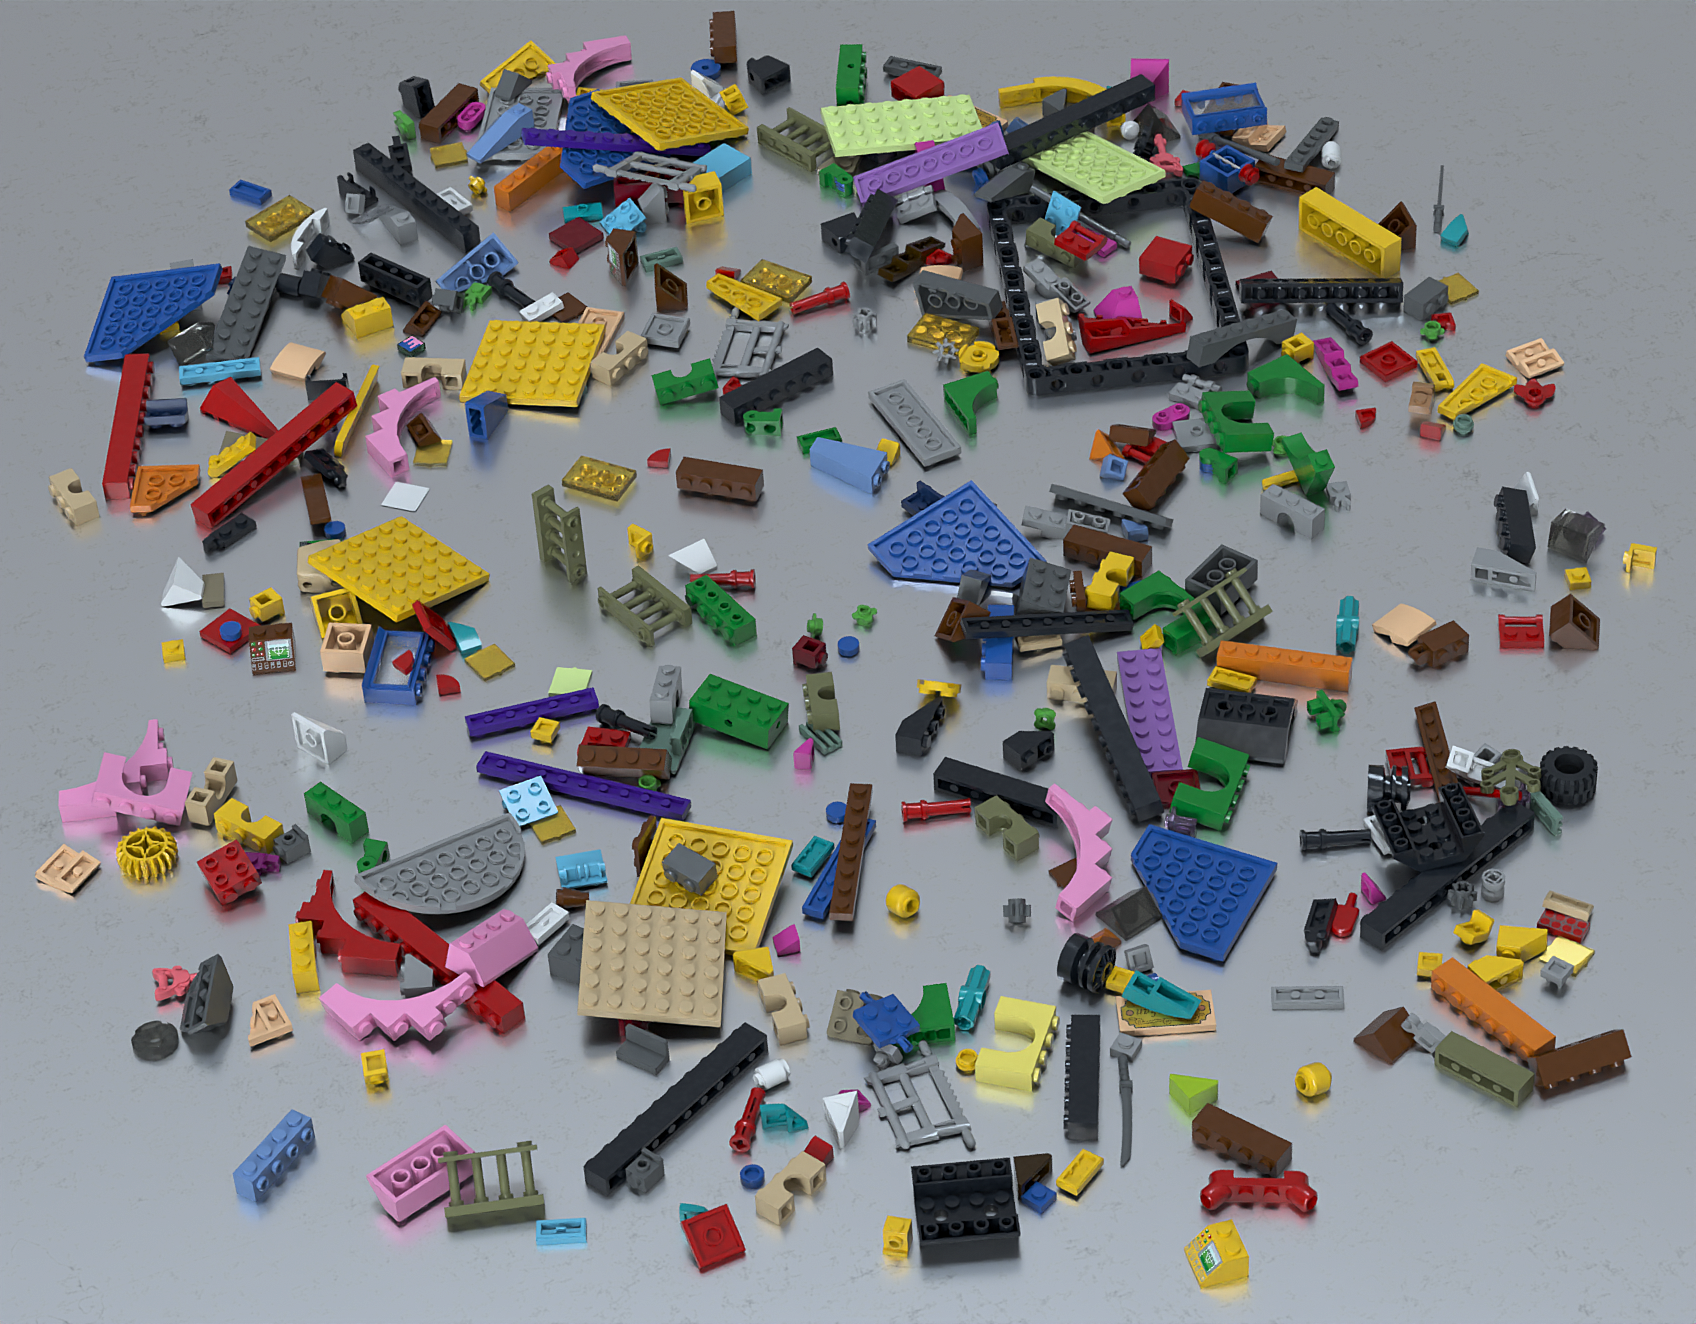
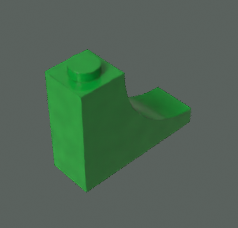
(1284, 377)
(968, 395)
(1311, 467)
(934, 1016)

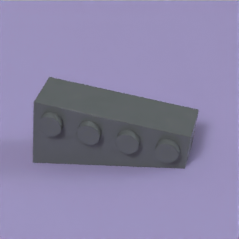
(955, 298)

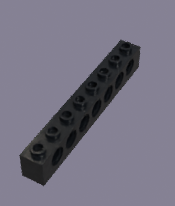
(1321, 290)

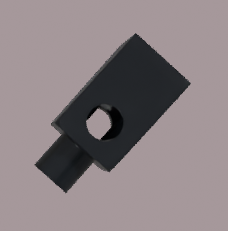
(767, 73)
(417, 95)
(837, 231)

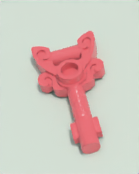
(1165, 160)
(181, 981)

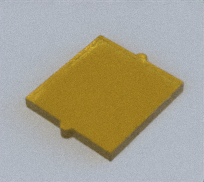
(448, 155)
(1458, 288)
(433, 454)
(489, 662)
(553, 827)
(1569, 952)

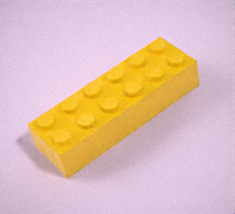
(1349, 233)

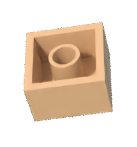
(347, 647)

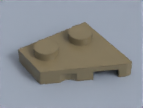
(847, 163)

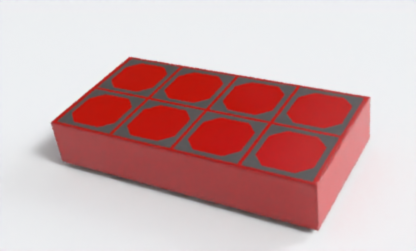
(1563, 925)

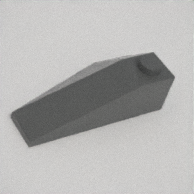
(1007, 183)

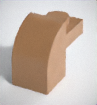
(1422, 398)

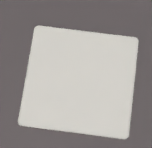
(405, 496)

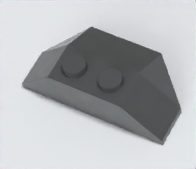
(208, 998)

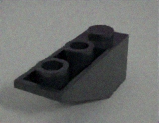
(916, 730)

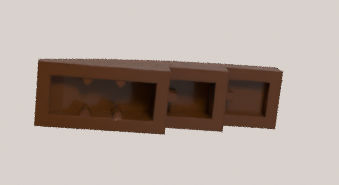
(1003, 329)
(315, 499)

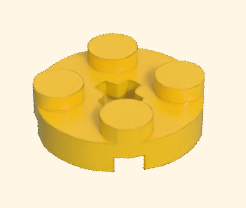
(970, 359)
(931, 687)

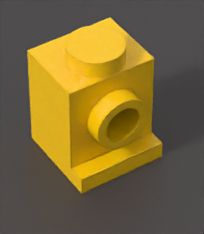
(733, 99)
(1298, 347)
(266, 605)
(897, 1236)

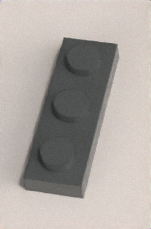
(900, 66)

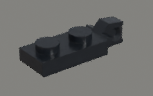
(400, 154)
(327, 466)
(229, 533)
(1319, 922)

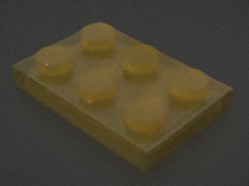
(279, 218)
(777, 280)
(935, 329)
(599, 478)

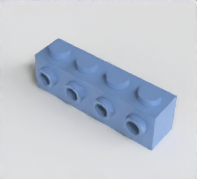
(273, 1155)

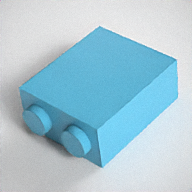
(728, 164)

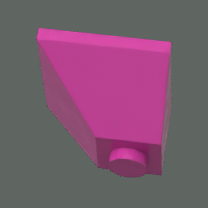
(1155, 70)
(1119, 302)

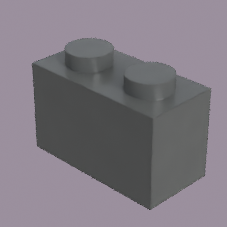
(1425, 298)
(689, 869)

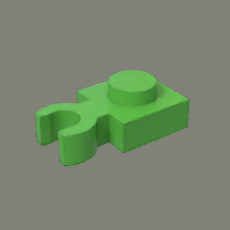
(405, 125)
(476, 294)

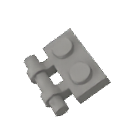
(909, 209)
(1188, 393)

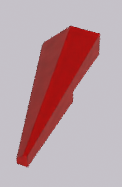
(1105, 334)
(232, 404)

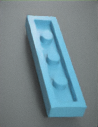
(219, 371)

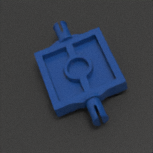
(886, 1021)

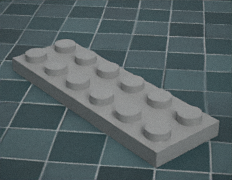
(914, 422)

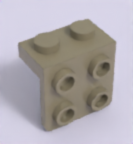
(841, 1021)

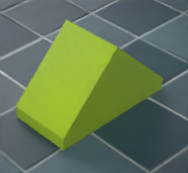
(1193, 1092)

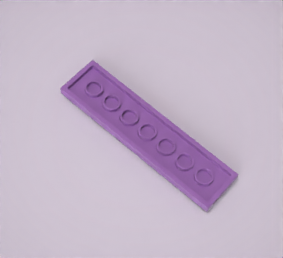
(933, 163)
(1149, 708)

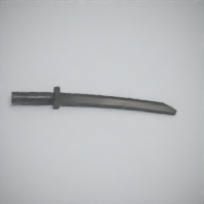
(1439, 209)
(1125, 1089)

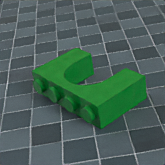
(1232, 436)
(1159, 592)
(1224, 764)

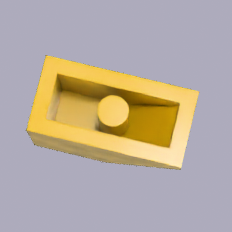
(1520, 942)
(1497, 971)

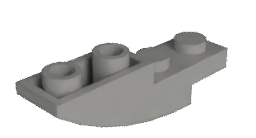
(1052, 287)
(1057, 525)

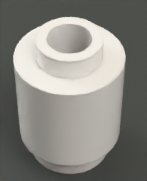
(1331, 155)
(771, 1074)

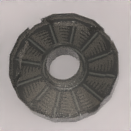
(155, 1050)

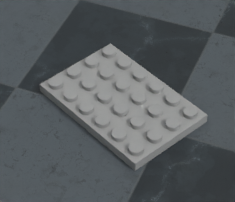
(546, 109)

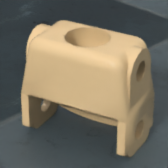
(309, 578)

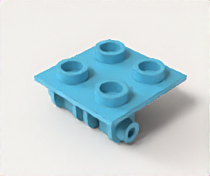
(1061, 212)
(625, 217)
(528, 801)
(581, 869)

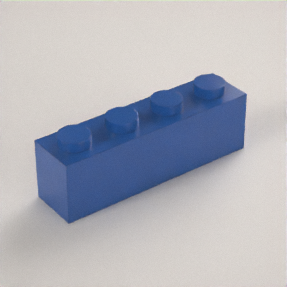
(998, 651)

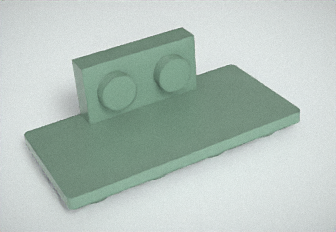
(673, 736)

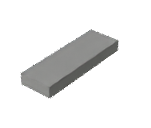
(1307, 997)

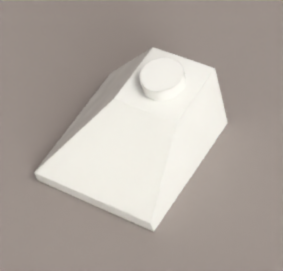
(318, 738)

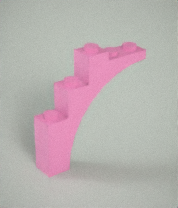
(580, 64)
(395, 412)
(146, 765)
(1087, 830)
(395, 1017)

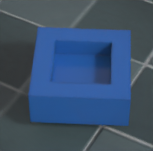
(1039, 1197)

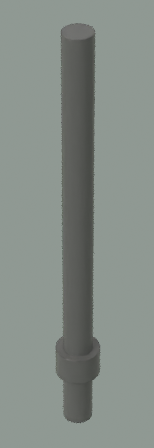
(1243, 149)
(1109, 233)

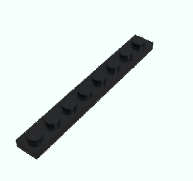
(1046, 624)

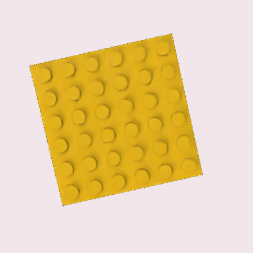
(669, 113)
(534, 362)
(397, 567)
(746, 884)

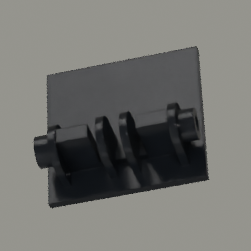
(1143, 147)

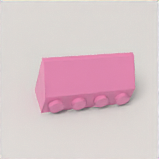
(491, 948)
(416, 1176)

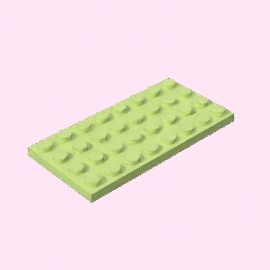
(898, 124)
(1096, 167)

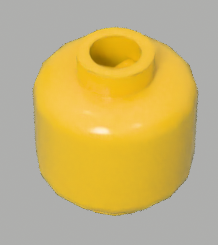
(902, 901)
(1313, 1079)

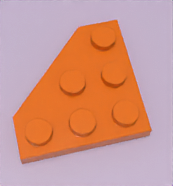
(161, 484)

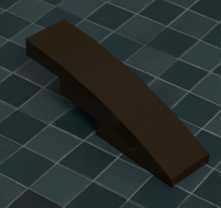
(911, 259)

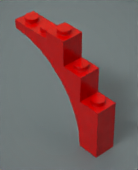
(354, 949)

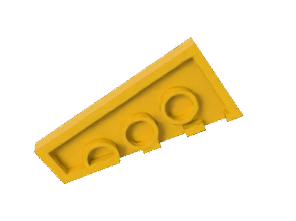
(527, 61)
(746, 298)
(1475, 390)

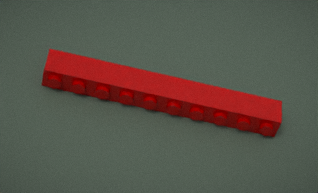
(128, 426)
(273, 455)
(399, 926)

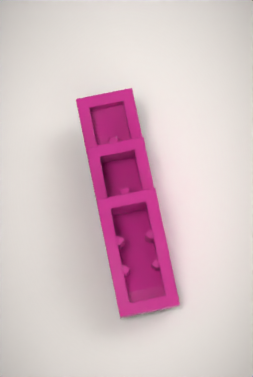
(1335, 365)

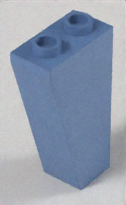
(850, 463)

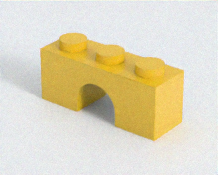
(1104, 589)
(236, 822)
(303, 957)

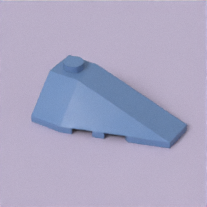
(502, 132)
(478, 264)

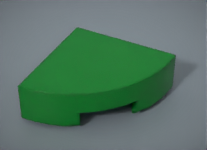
(1192, 169)

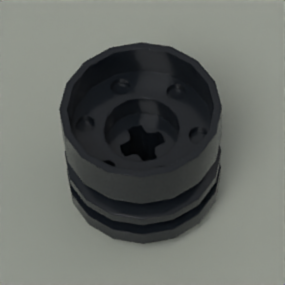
(1388, 787)
(1086, 962)

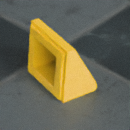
(892, 449)

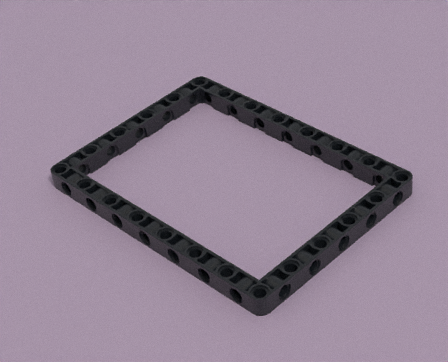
(1122, 370)

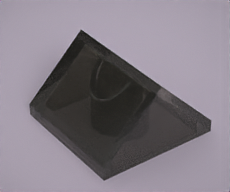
(1161, 124)
(193, 342)
(1574, 535)
(1130, 913)

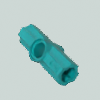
(1347, 625)
(972, 997)

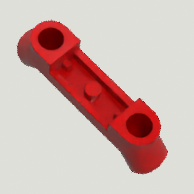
(1291, 1188)

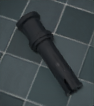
(506, 288)
(1353, 327)
(618, 719)
(1325, 838)

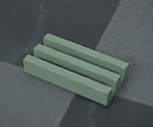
(665, 258)
(828, 737)
(1546, 812)

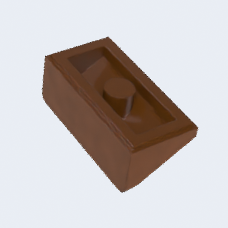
(422, 319)
(423, 430)
(1131, 434)

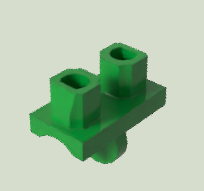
(1329, 710)

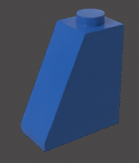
(485, 413)

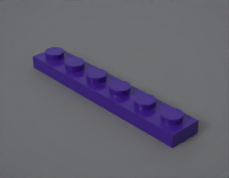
(530, 711)

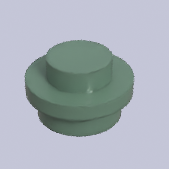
(1463, 423)

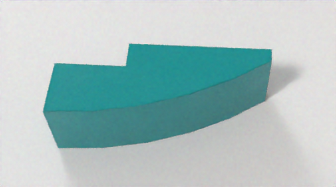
(1160, 996)

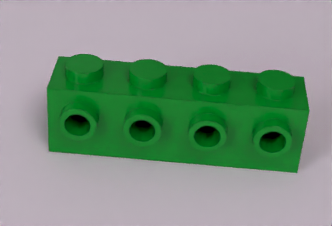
(720, 610)

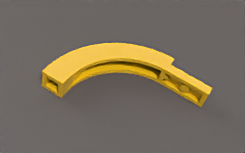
(1045, 86)

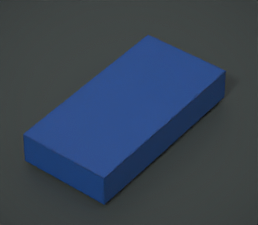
(250, 192)

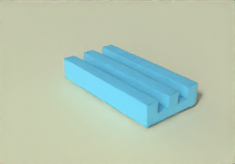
(561, 1234)

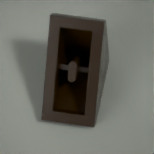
(1031, 1169)

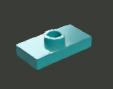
(587, 212)
(812, 856)

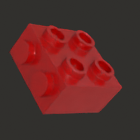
(916, 85)
(1165, 259)
(229, 872)

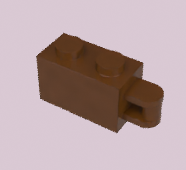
(1440, 645)

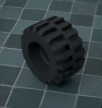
(1568, 775)

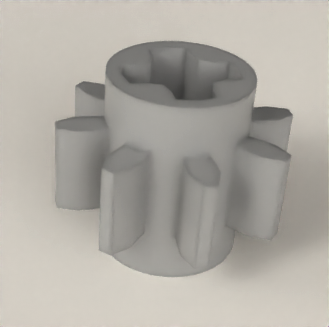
(864, 320)
(940, 350)

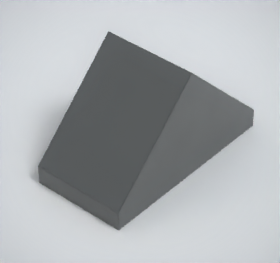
(511, 85)
(1054, 102)
(973, 586)

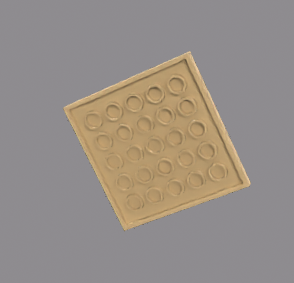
(652, 963)

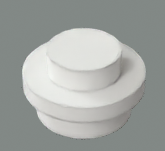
(1129, 130)

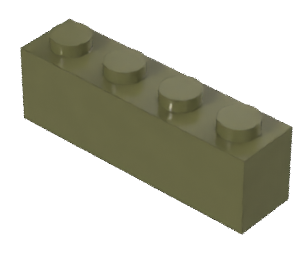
(1484, 1069)

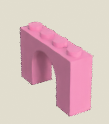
(114, 796)

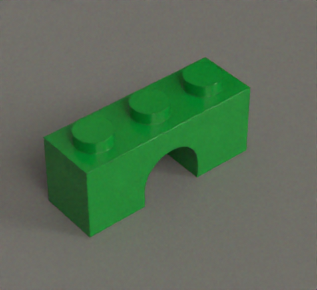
(675, 388)
(326, 803)

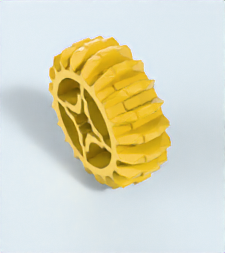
(147, 852)

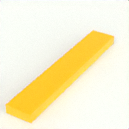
(353, 417)

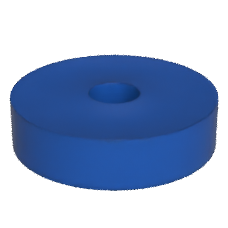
(707, 68)

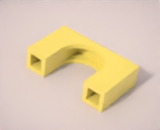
(1023, 1067)

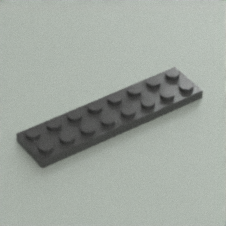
(246, 305)

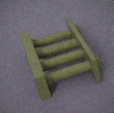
(790, 149)
(548, 533)
(652, 590)
(1224, 632)
(481, 1202)

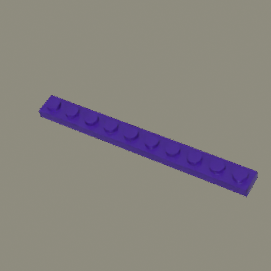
(603, 141)
(585, 786)

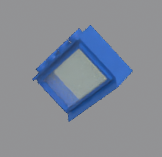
(1223, 109)
(387, 684)

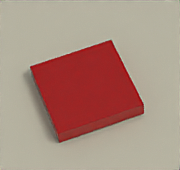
(1388, 361)
(434, 625)
(212, 631)
(713, 1236)

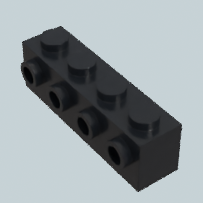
(395, 279)
(1515, 524)

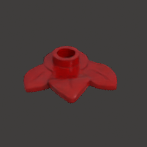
(1534, 393)

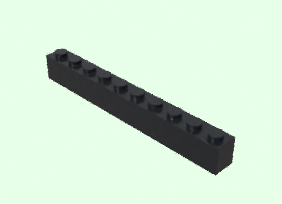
(1075, 120)
(417, 197)
(1113, 728)
(1432, 886)
(676, 1107)

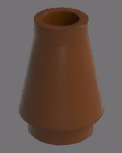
(571, 898)

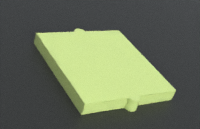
(569, 680)

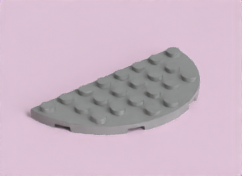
(453, 872)

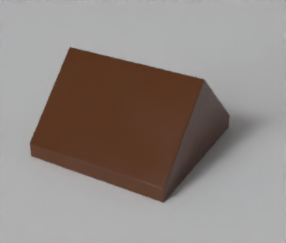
(1401, 224)
(669, 290)
(1386, 1036)

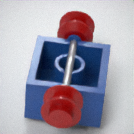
(1225, 167)

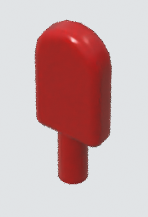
(1345, 917)

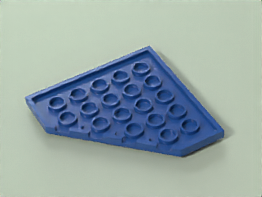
(585, 116)
(145, 305)
(956, 536)
(1200, 888)

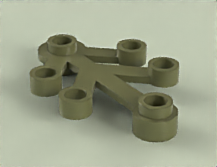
(1509, 793)

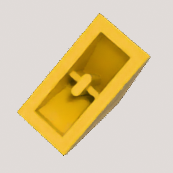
(754, 963)

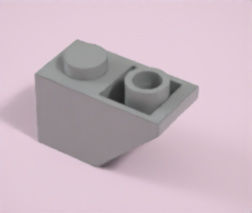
(653, 204)
(417, 978)

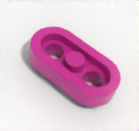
(471, 115)
(1164, 419)

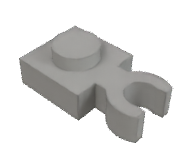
(1339, 495)
(1425, 1034)

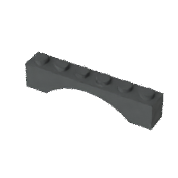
(1211, 345)

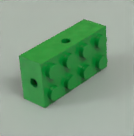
(851, 75)
(739, 711)

